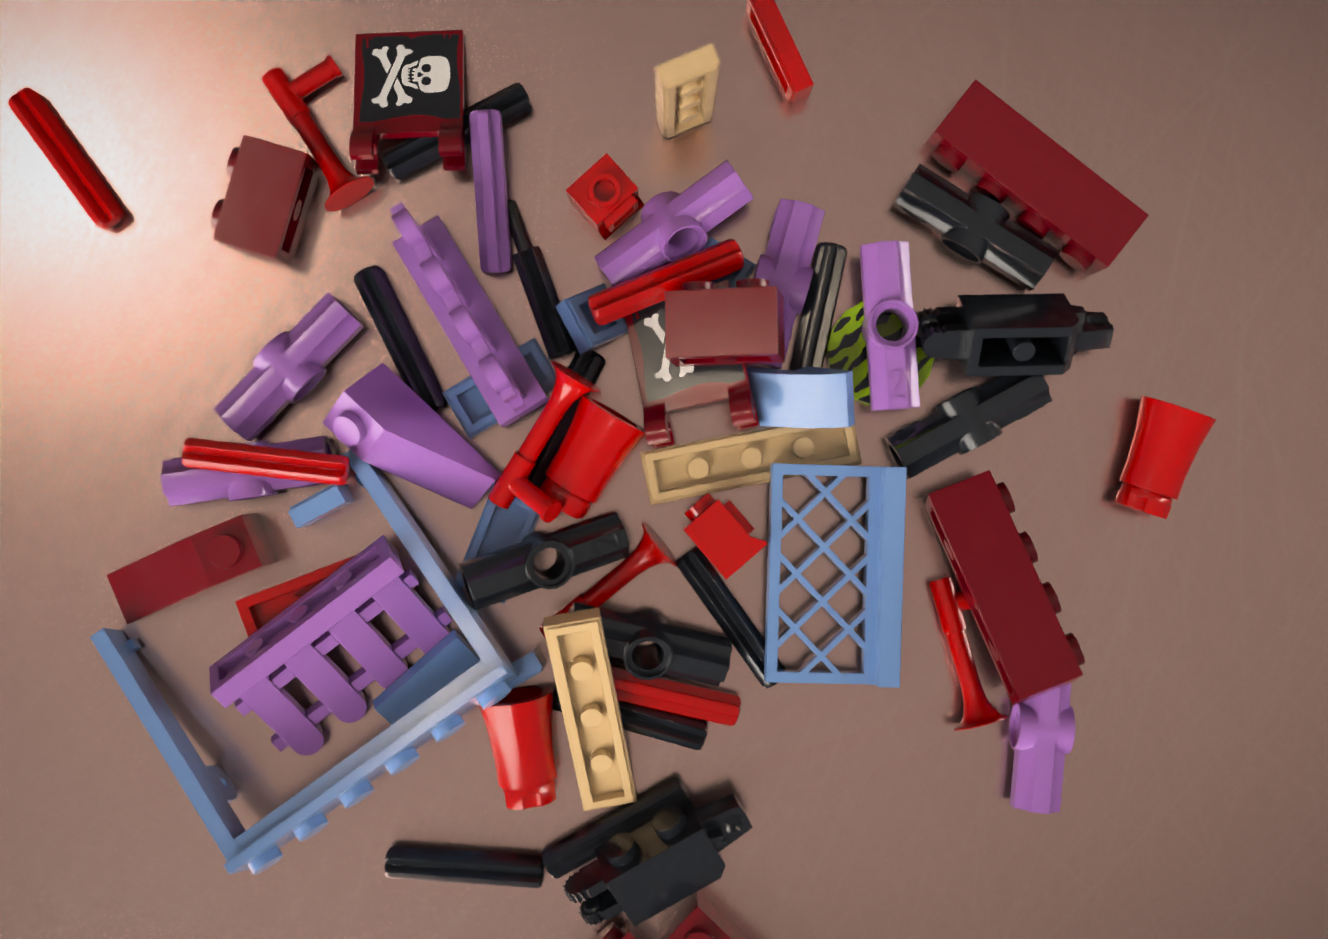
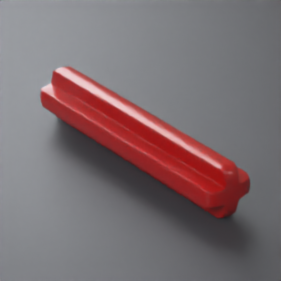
(66, 158)
(651, 286)
(265, 461)
(677, 697)

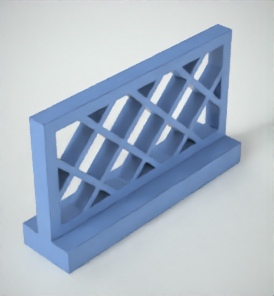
(881, 578)

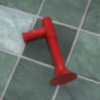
(343, 185)
(513, 480)
(648, 553)
(949, 608)

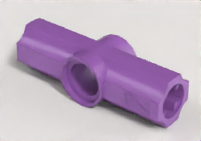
(675, 225)
(789, 258)
(889, 290)
(288, 367)
(194, 485)
(1041, 735)

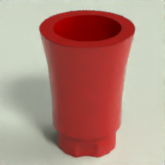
(589, 455)
(1161, 455)
(523, 746)

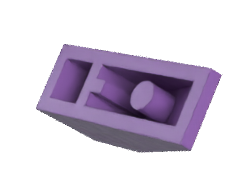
(406, 437)

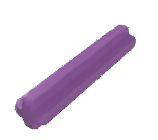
(490, 190)

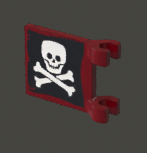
(408, 90)
(674, 388)

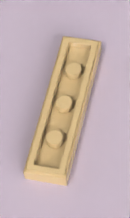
(686, 91)
(742, 459)
(590, 708)

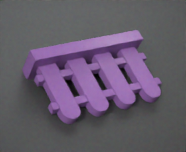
(467, 317)
(311, 627)

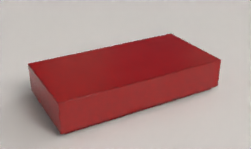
(780, 49)

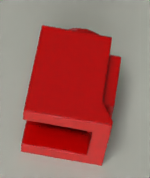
(605, 196)
(722, 534)

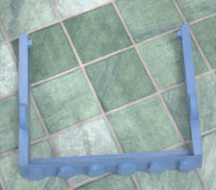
(351, 779)

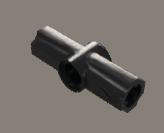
(975, 227)
(967, 421)
(511, 569)
(676, 652)

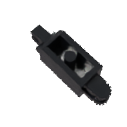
(1012, 333)
(658, 861)

